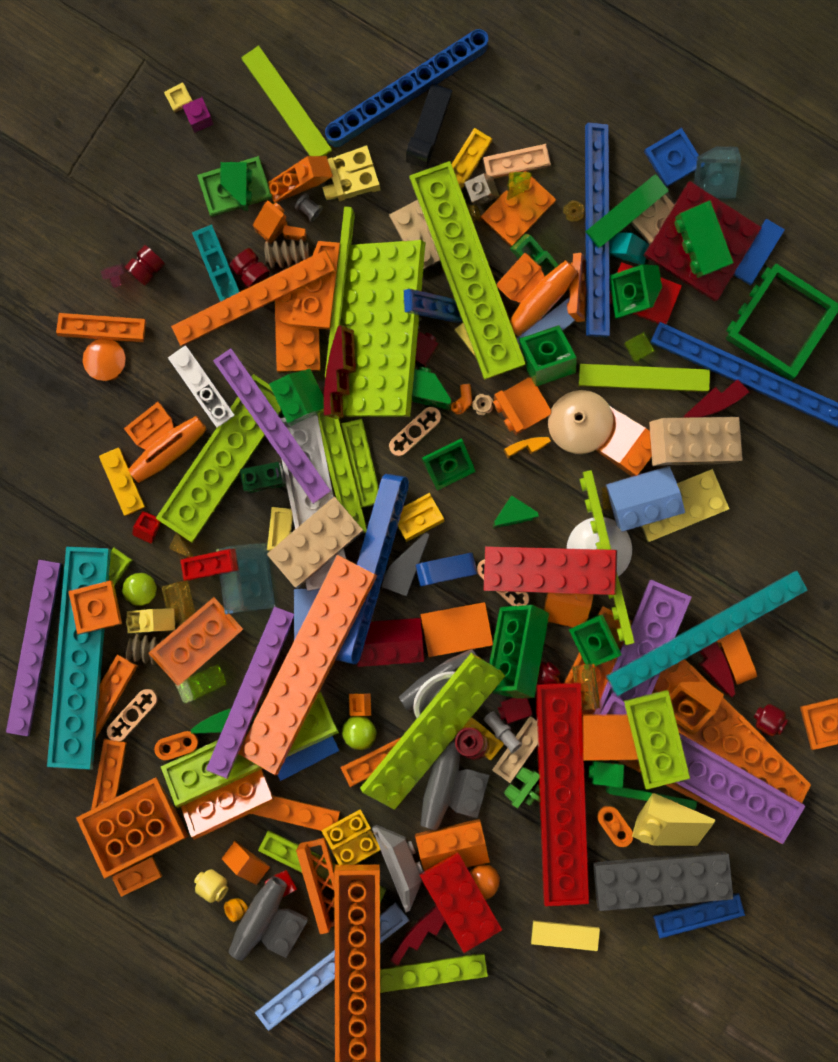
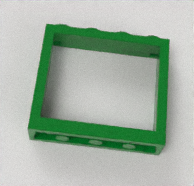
(761, 355)

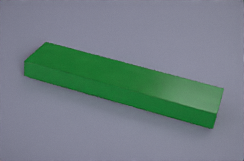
(645, 795)

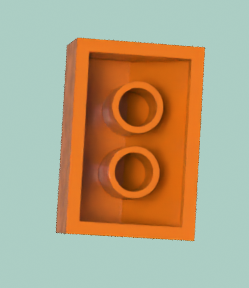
(463, 838)

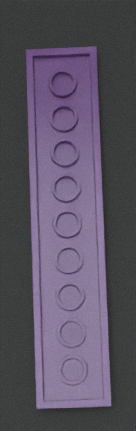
(732, 787)

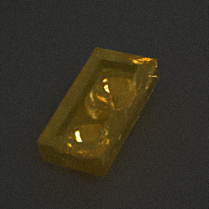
(589, 690)

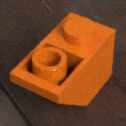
(270, 221)

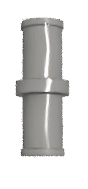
(503, 732)

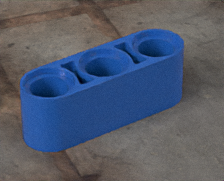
(446, 569)

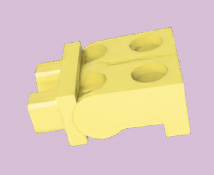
(352, 175)

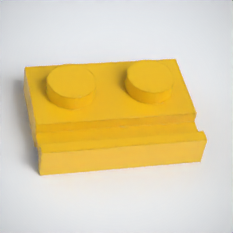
(419, 517)

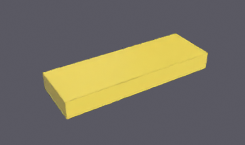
(565, 935)

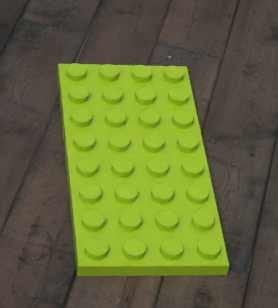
(382, 329)

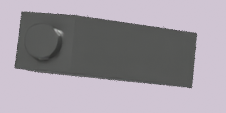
(402, 571)

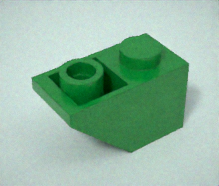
(235, 182)

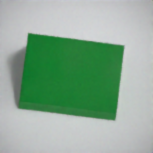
(448, 464)
(514, 513)
(595, 641)

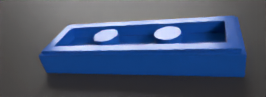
(758, 252)
(307, 757)

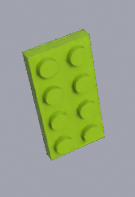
(656, 739)

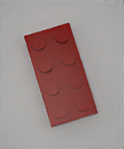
(460, 902)

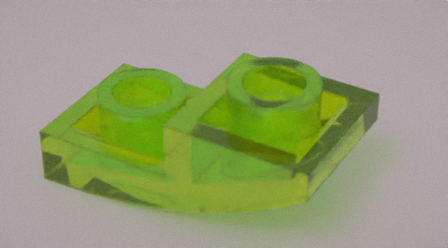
(201, 683)

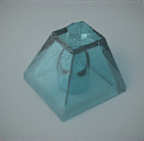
(718, 171)

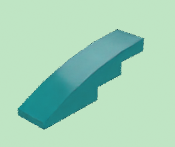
(215, 262)

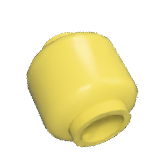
(211, 886)

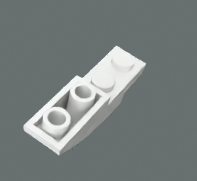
(201, 386)

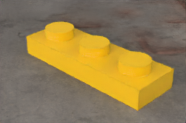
(122, 481)

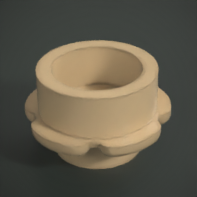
(481, 398)

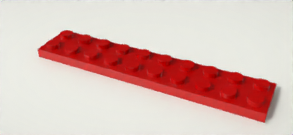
(562, 794)

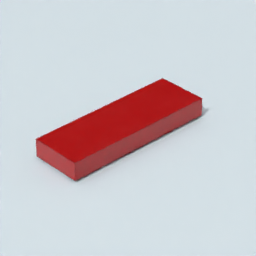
(209, 564)

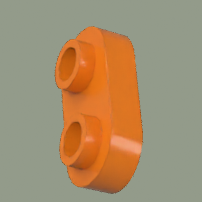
(177, 745)
(614, 826)

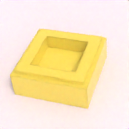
(177, 97)

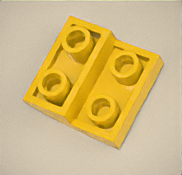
(351, 839)

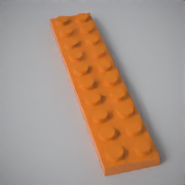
(307, 664)

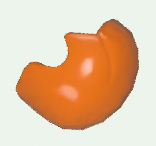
(486, 879)

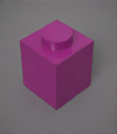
(198, 115)

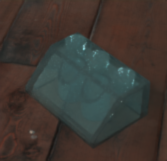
(252, 584)

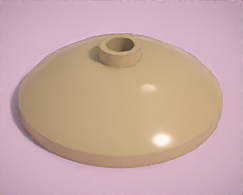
(581, 435)

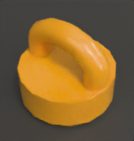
(233, 909)

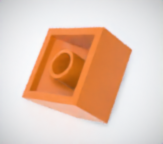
(568, 608)

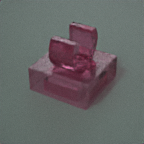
(114, 274)

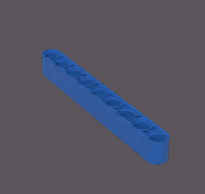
(412, 79)
(375, 556)

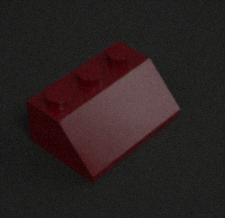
(393, 643)

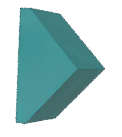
(628, 248)

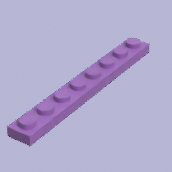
(272, 426)
(33, 648)
(250, 693)

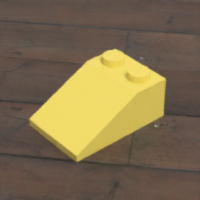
(670, 824)

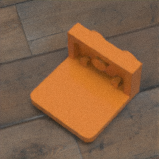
(521, 406)

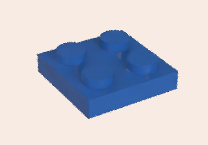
(672, 157)

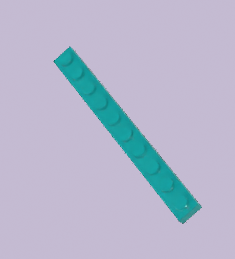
(706, 633)

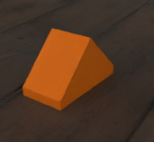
(245, 863)

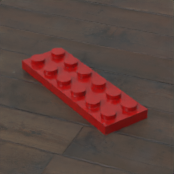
(550, 570)

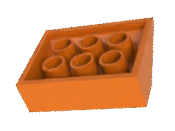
(132, 827)

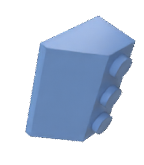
(645, 498)

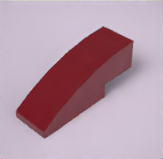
(716, 401)
(717, 668)

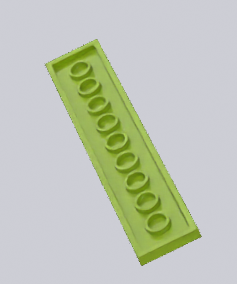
(467, 270)

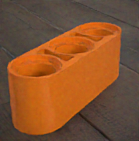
(737, 657)

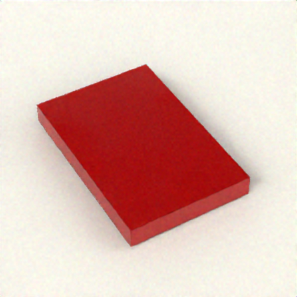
(663, 304)

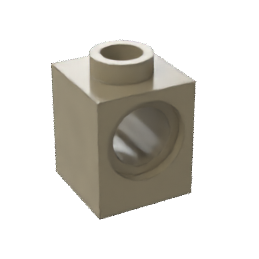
(482, 189)

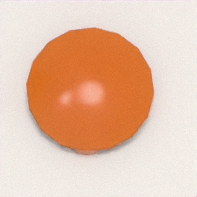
(104, 359)

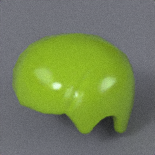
(139, 589)
(359, 733)

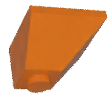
(694, 704)

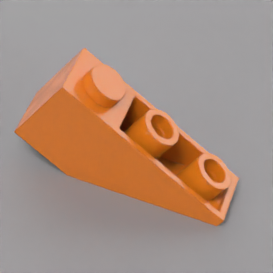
(300, 177)

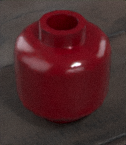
(548, 673)
(771, 720)

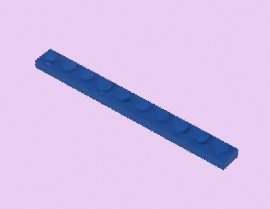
(596, 207)
(747, 373)

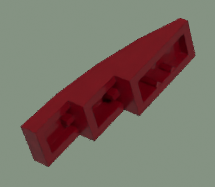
(339, 366)
(431, 922)

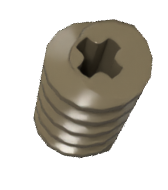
(285, 253)
(138, 649)

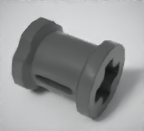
(308, 207)

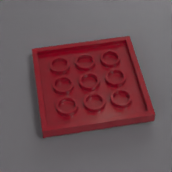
(667, 247)

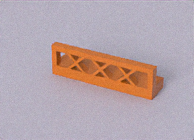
(313, 881)

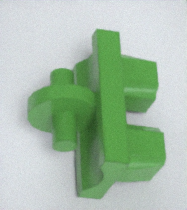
(529, 779)

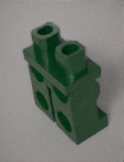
(259, 477)

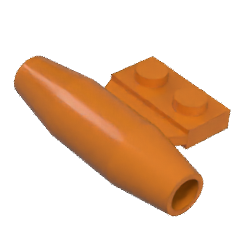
(533, 290)
(160, 440)

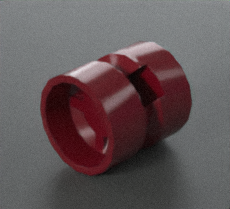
(144, 265)
(247, 265)
(472, 743)

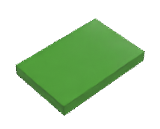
(219, 201)

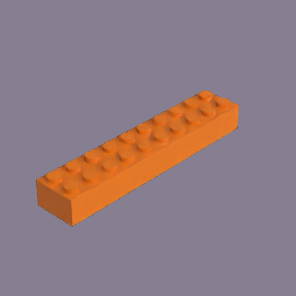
(357, 963)

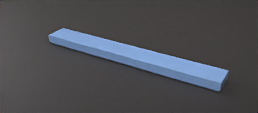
(320, 975)

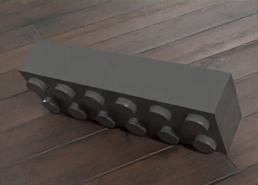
(662, 880)

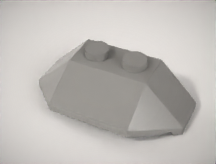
(401, 864)

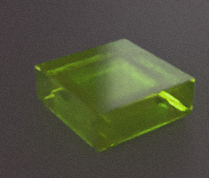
(639, 347)

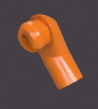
(464, 401)

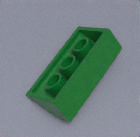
(519, 649)

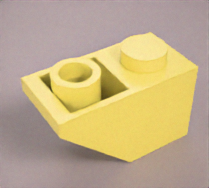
(150, 620)

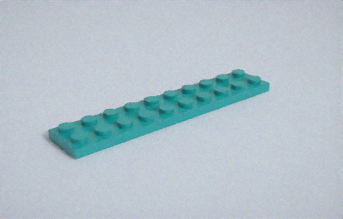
(77, 667)

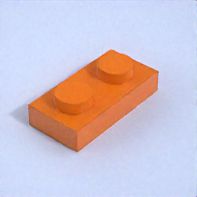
(137, 876)

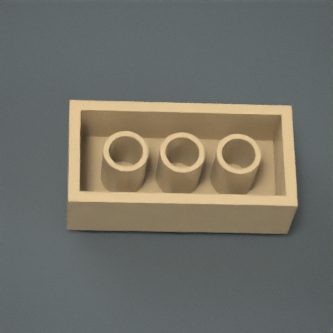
(695, 441)
(315, 542)

